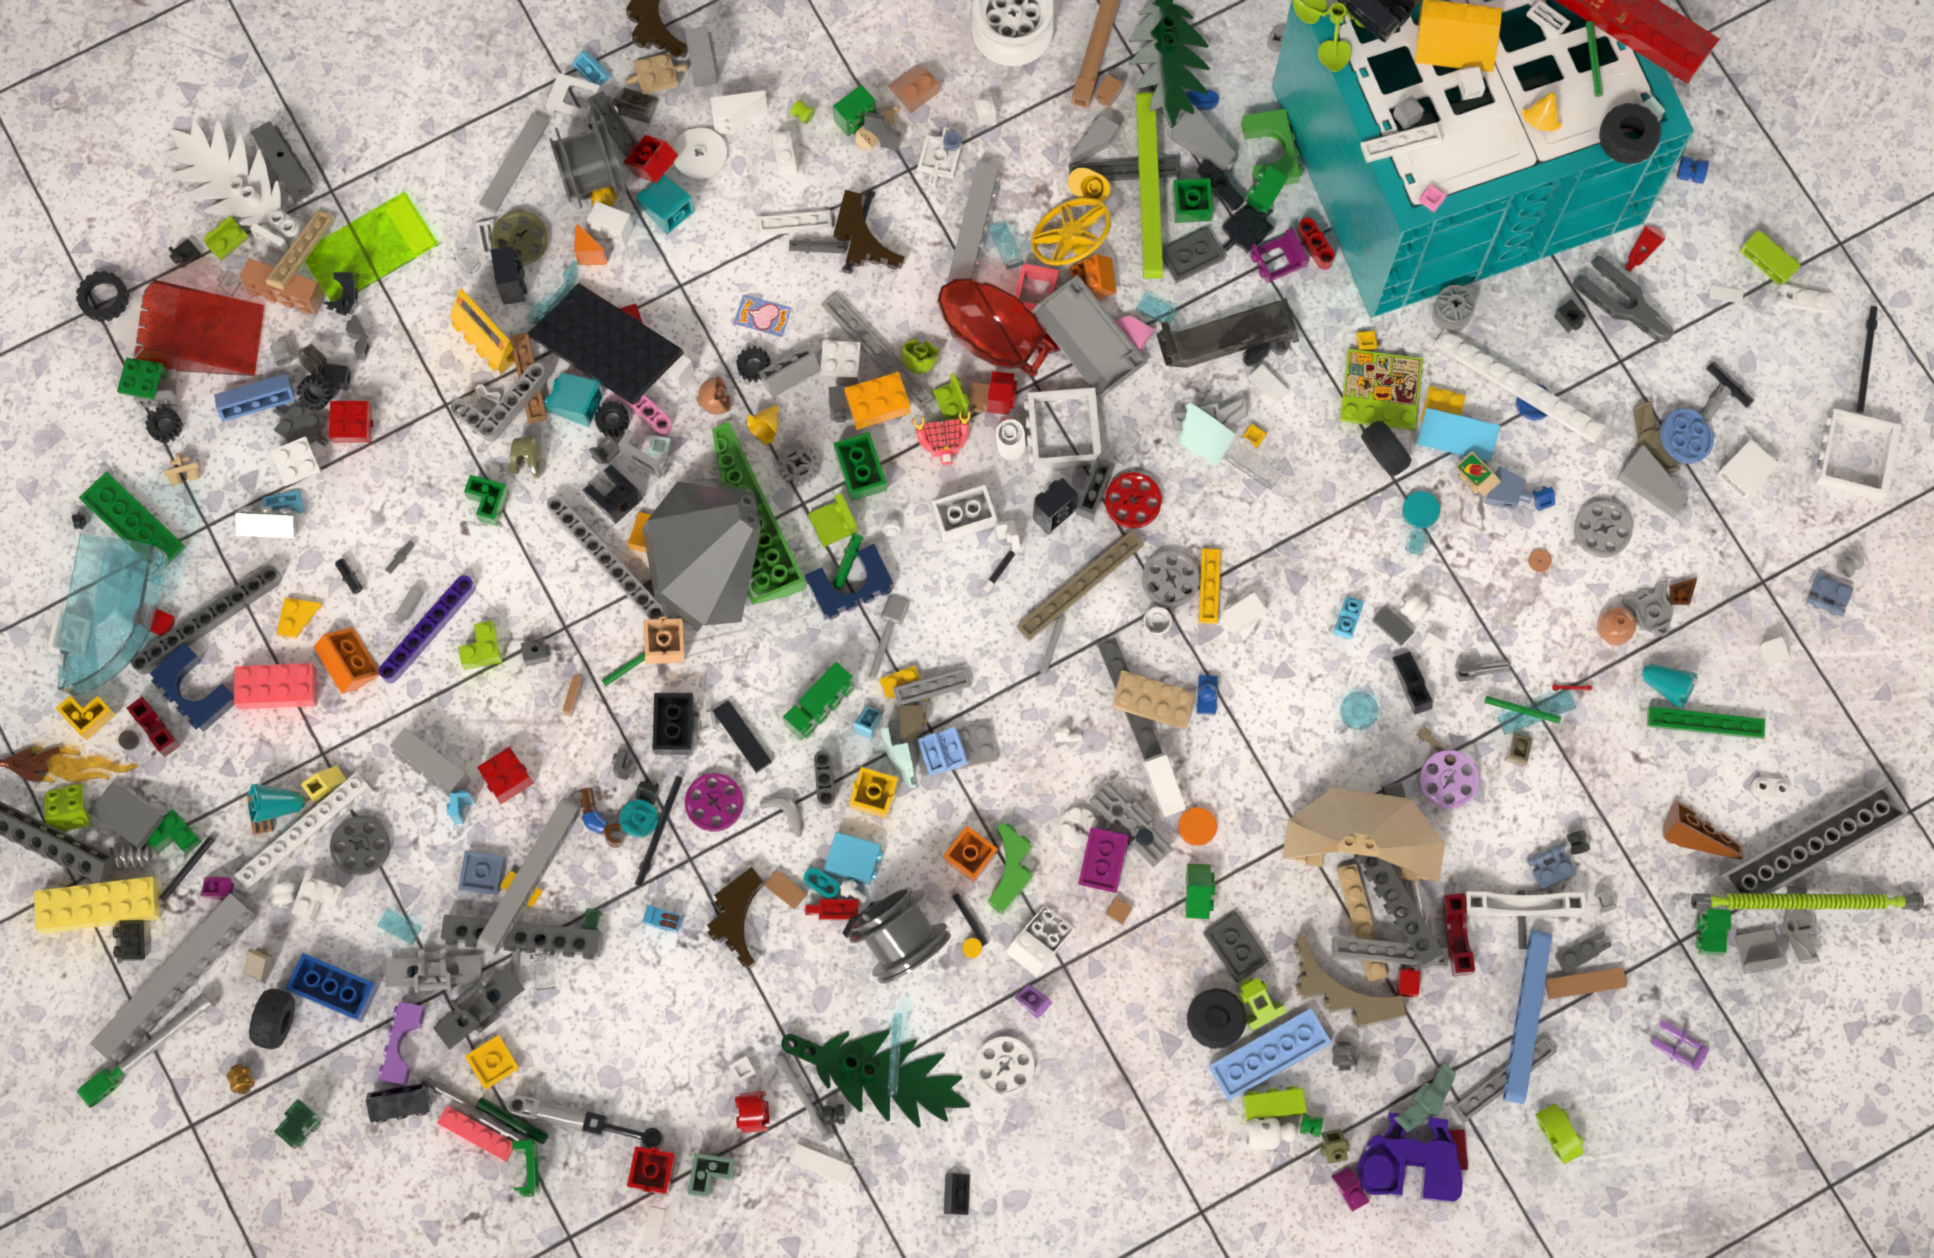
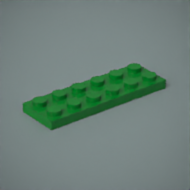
(128, 517)

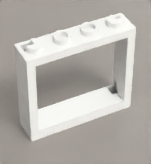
(1891, 429)
(1064, 461)

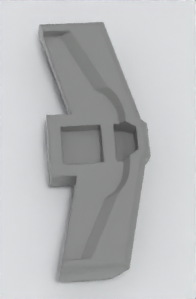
(1226, 415)
(1798, 927)

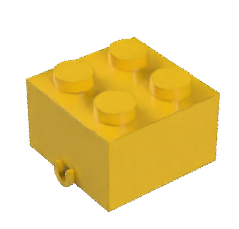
(873, 792)

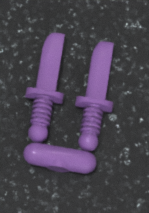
(1700, 1057)

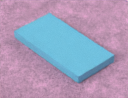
(1458, 434)

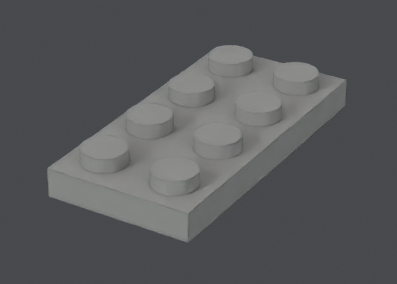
(977, 745)

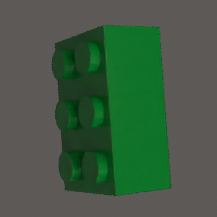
(860, 466)

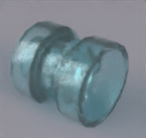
(1416, 544)

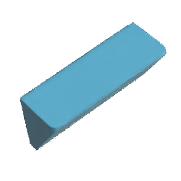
(591, 68)
(285, 500)

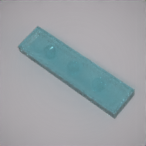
(1555, 705)
(894, 1054)

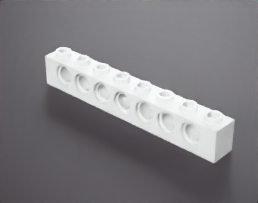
(303, 833)

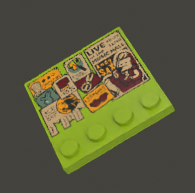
(1381, 389)

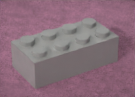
(429, 762)

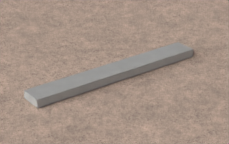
(876, 349)

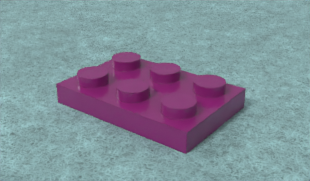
(1103, 860)

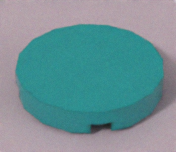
(1421, 510)
(638, 818)

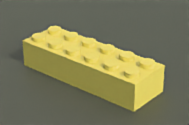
(96, 904)

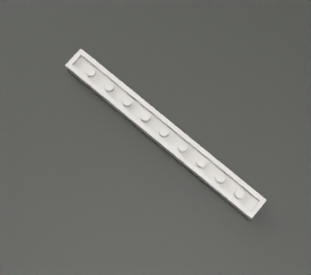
(1519, 386)

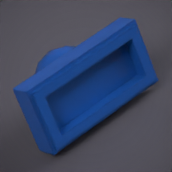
(1207, 695)

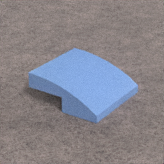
(943, 751)

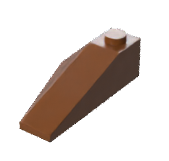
(1692, 833)

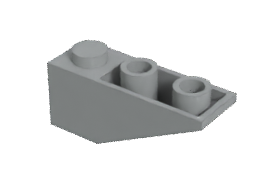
(1099, 137)

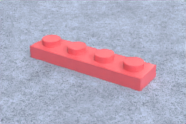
(476, 1133)

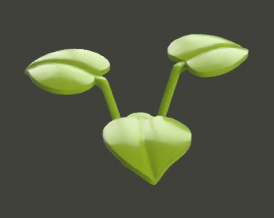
(1331, 54)

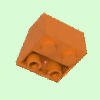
(1096, 274)

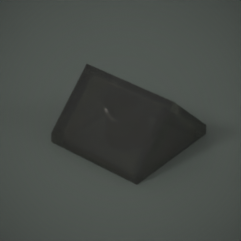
(635, 105)

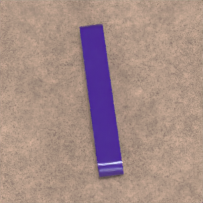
(428, 620)

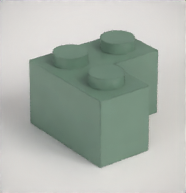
(707, 1168)

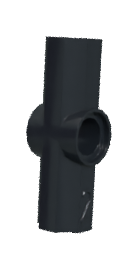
(1228, 193)

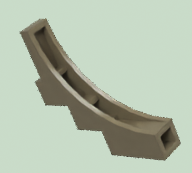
(1317, 982)

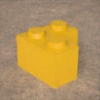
(87, 719)

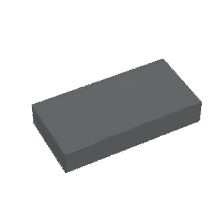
(1393, 626)

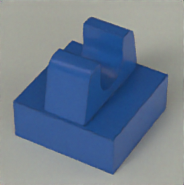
(1544, 498)

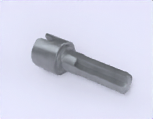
(1470, 670)

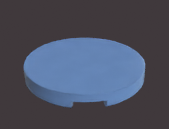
(1686, 436)

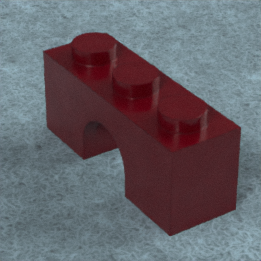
(153, 726)

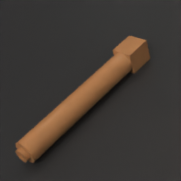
(1094, 53)

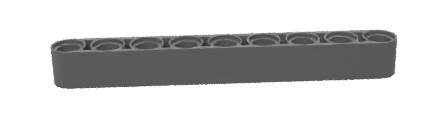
(211, 610)

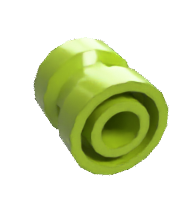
(801, 111)

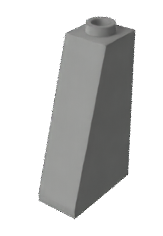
(1202, 140)
(1653, 483)

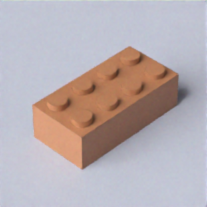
(299, 293)

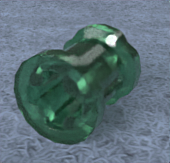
(592, 919)

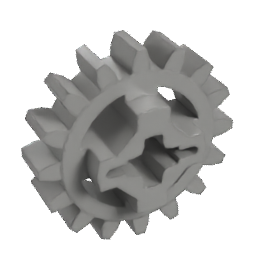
(791, 464)

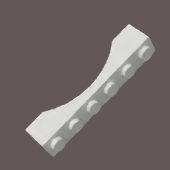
(1554, 905)

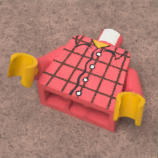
(943, 437)

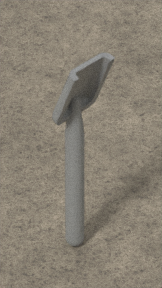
(893, 612)

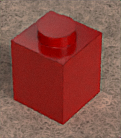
(1408, 982)

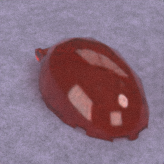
(992, 324)

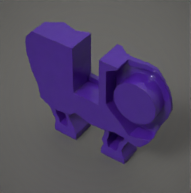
(1385, 1158)

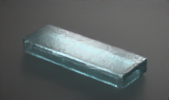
(1006, 246)

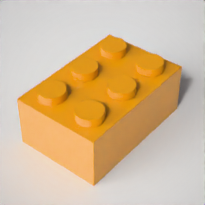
(877, 400)

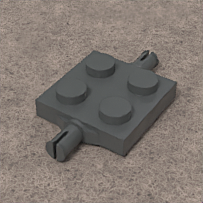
(300, 423)

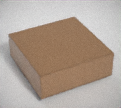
(1119, 911)

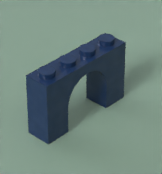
(832, 602)
(169, 677)

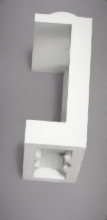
(559, 91)

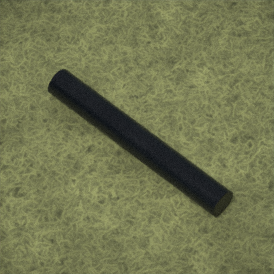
(970, 919)

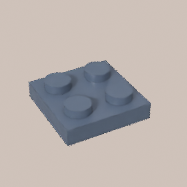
(481, 873)

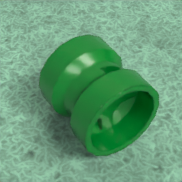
(1311, 1125)

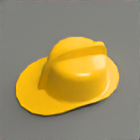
(1088, 184)

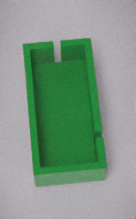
(819, 701)

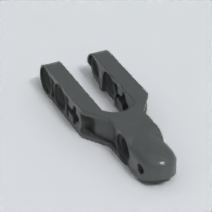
(1641, 315)

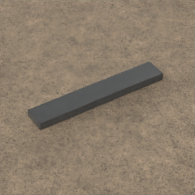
(1129, 169)

